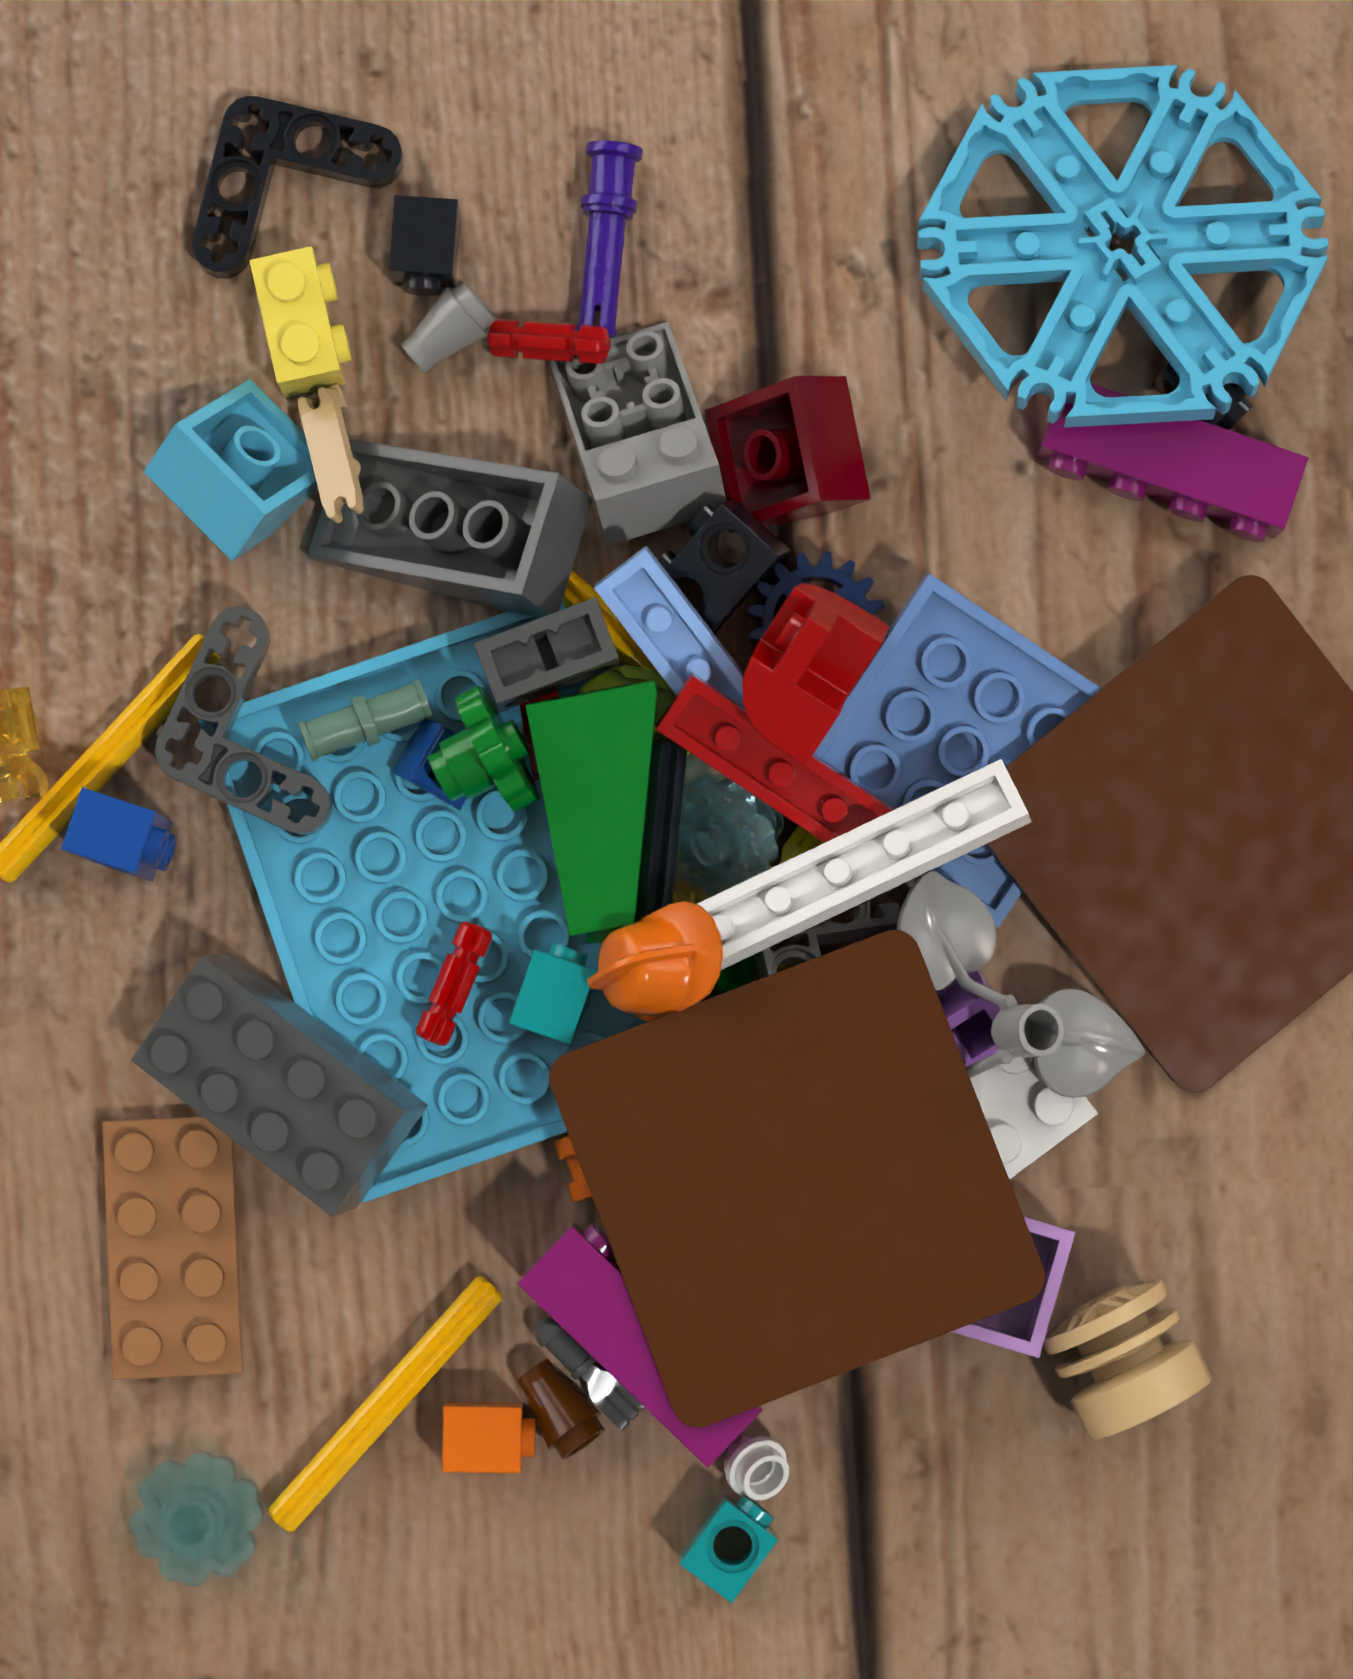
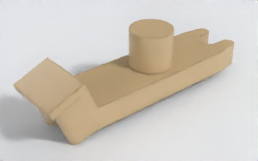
(331, 452)

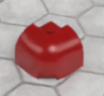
(808, 667)

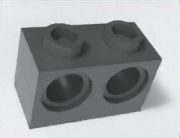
(547, 654)

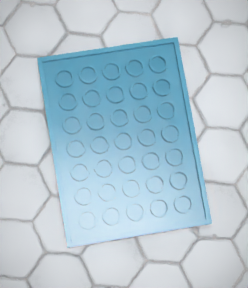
(381, 893)

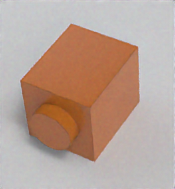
(486, 1437)

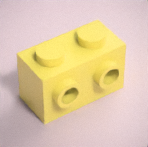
(298, 321)

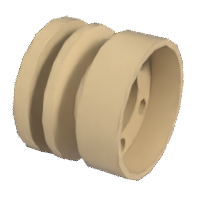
(1126, 1359)

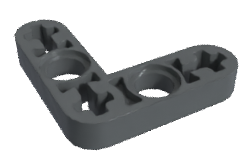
(219, 752)

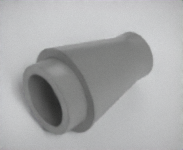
(449, 327)

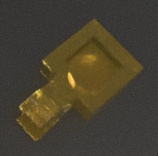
(18, 739)

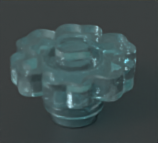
(725, 834)
(197, 1518)

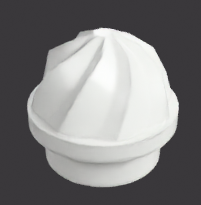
(756, 1467)

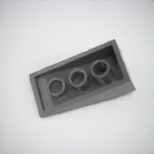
(459, 528)

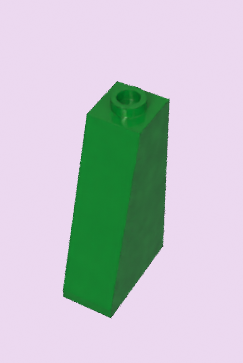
(595, 788)

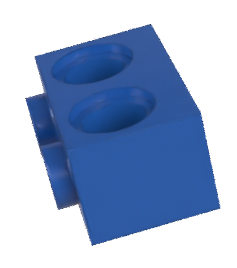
(119, 835)

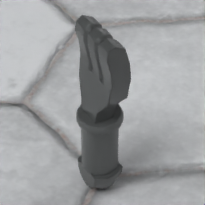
(602, 1386)

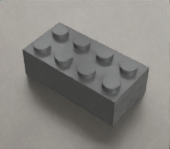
(279, 1083)

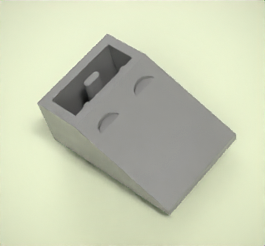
(639, 435)

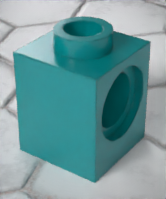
(553, 994)
(726, 1575)

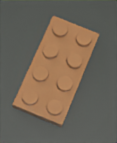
(172, 1249)

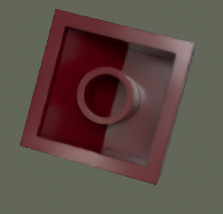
(790, 449)

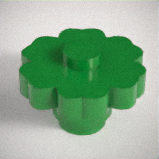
(484, 755)

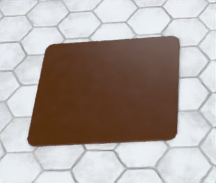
(1200, 833)
(796, 1178)

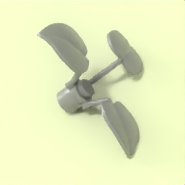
(1070, 1033)

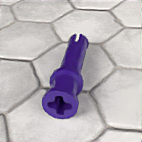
(608, 208)

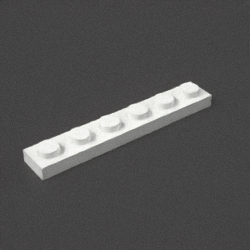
(866, 862)

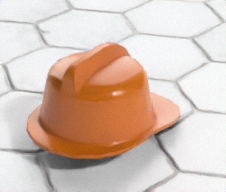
(660, 962)

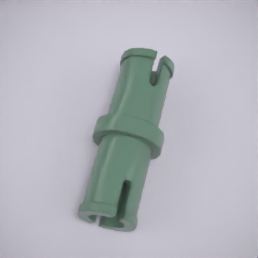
(365, 720)

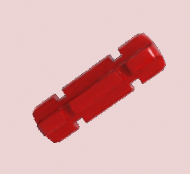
(549, 341)
(454, 983)

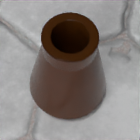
(561, 1411)

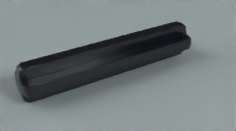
(661, 827)

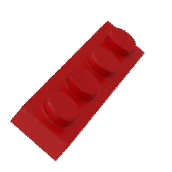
(725, 739)

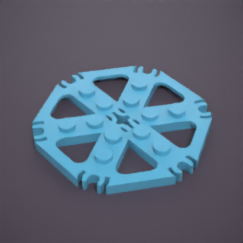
(1142, 204)

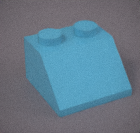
(235, 468)

